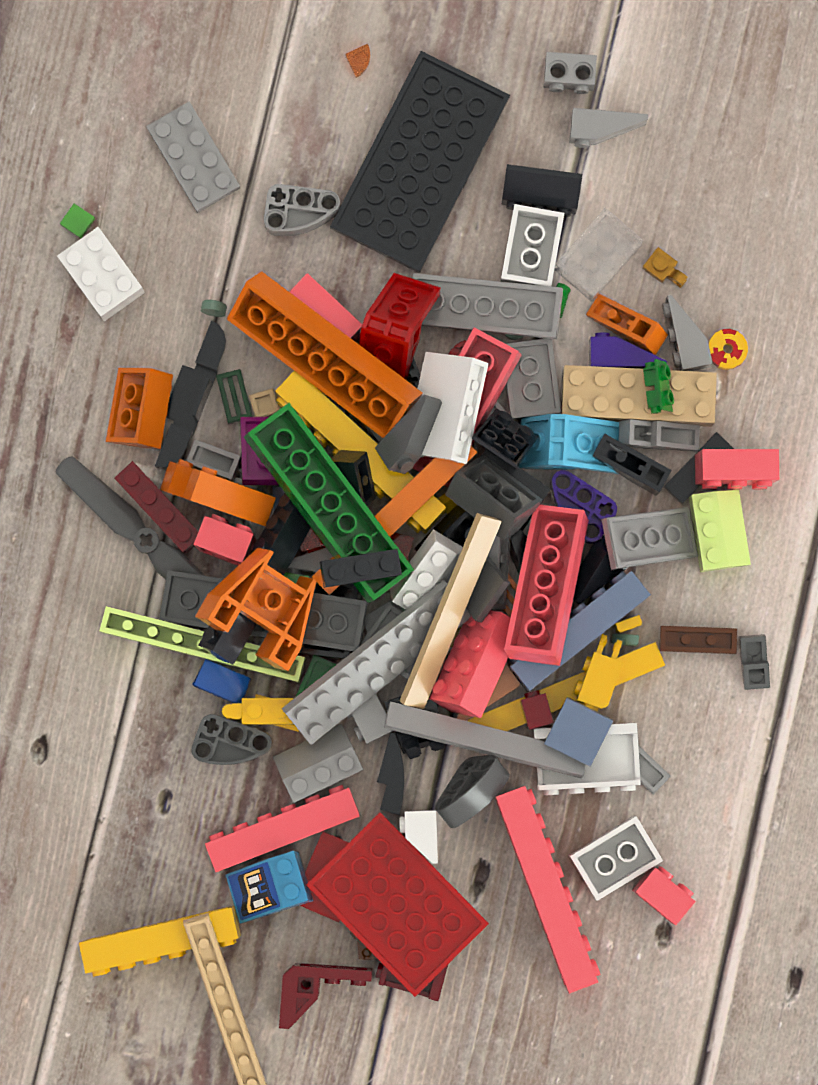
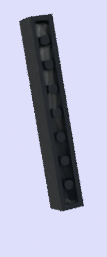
(283, 536)

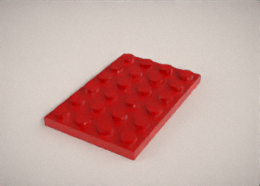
(397, 904)

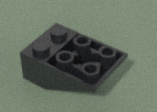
(505, 437)

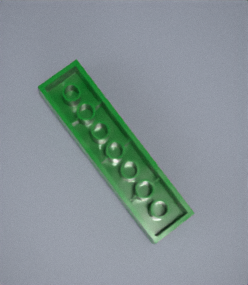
(322, 494)

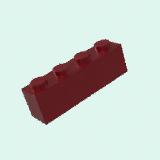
(157, 507)

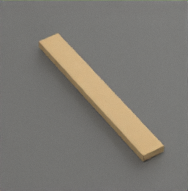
(450, 611)
(224, 1000)

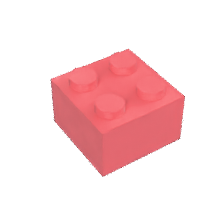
(663, 895)

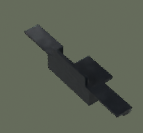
(191, 396)

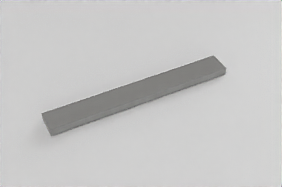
(480, 739)

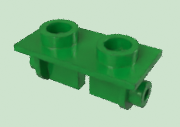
(658, 375)

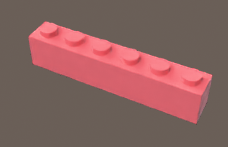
(283, 829)

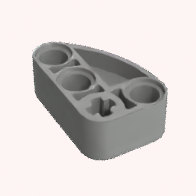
(298, 218)

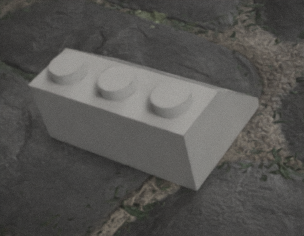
(317, 766)

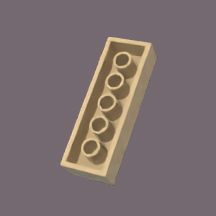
(621, 395)

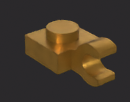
(663, 266)

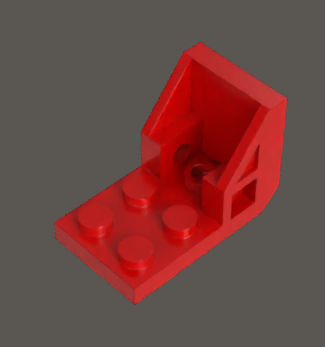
(395, 321)

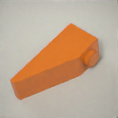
(628, 324)

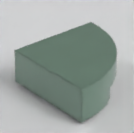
(628, 639)

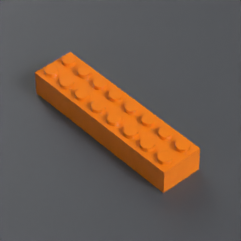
(322, 354)

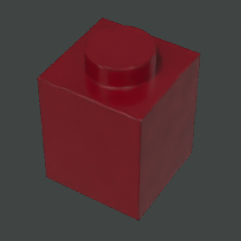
(536, 710)

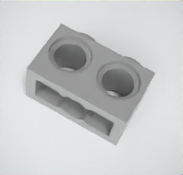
(570, 64)

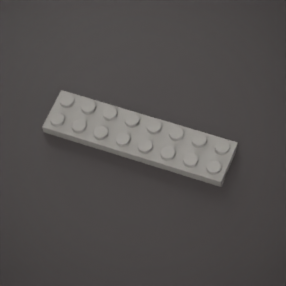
(366, 669)

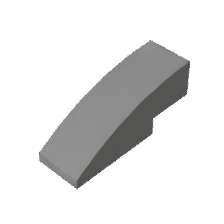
(659, 435)
(225, 463)

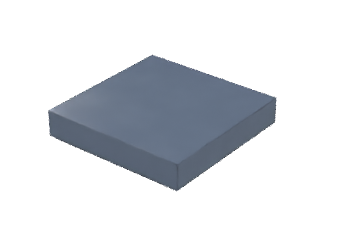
(578, 731)

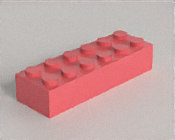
(501, 363)
(546, 585)

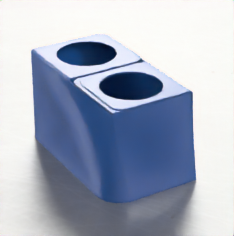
(222, 682)

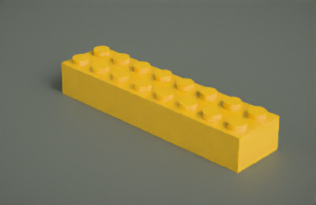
(341, 433)

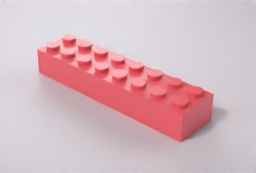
(546, 889)

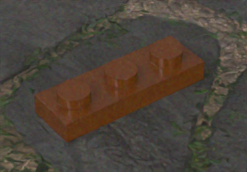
(698, 640)

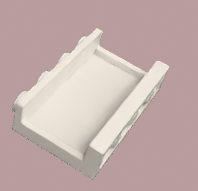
(459, 386)
(614, 764)

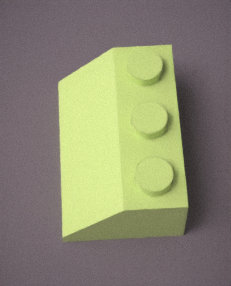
(719, 530)

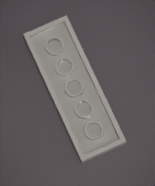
(494, 306)

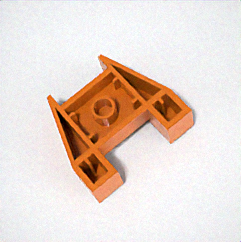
(217, 492)
(266, 600)

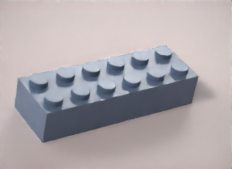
(587, 624)

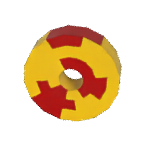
(735, 341)

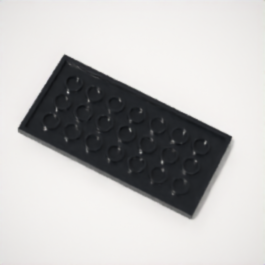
(420, 161)

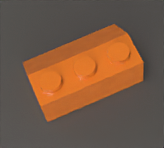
(139, 407)

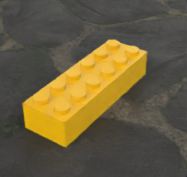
(152, 942)

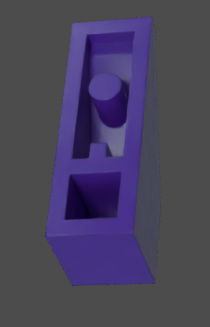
(617, 353)

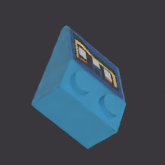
(269, 887)

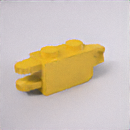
(600, 676)
(258, 711)

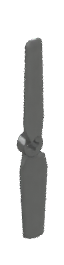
(122, 517)

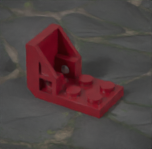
(298, 999)

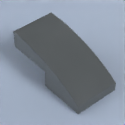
(754, 662)

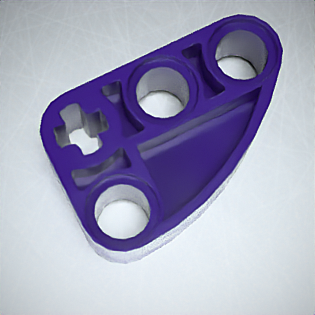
(568, 499)

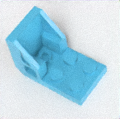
(567, 442)

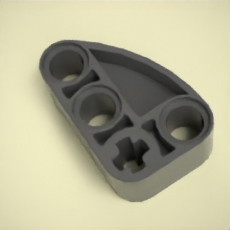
(223, 749)
(471, 789)

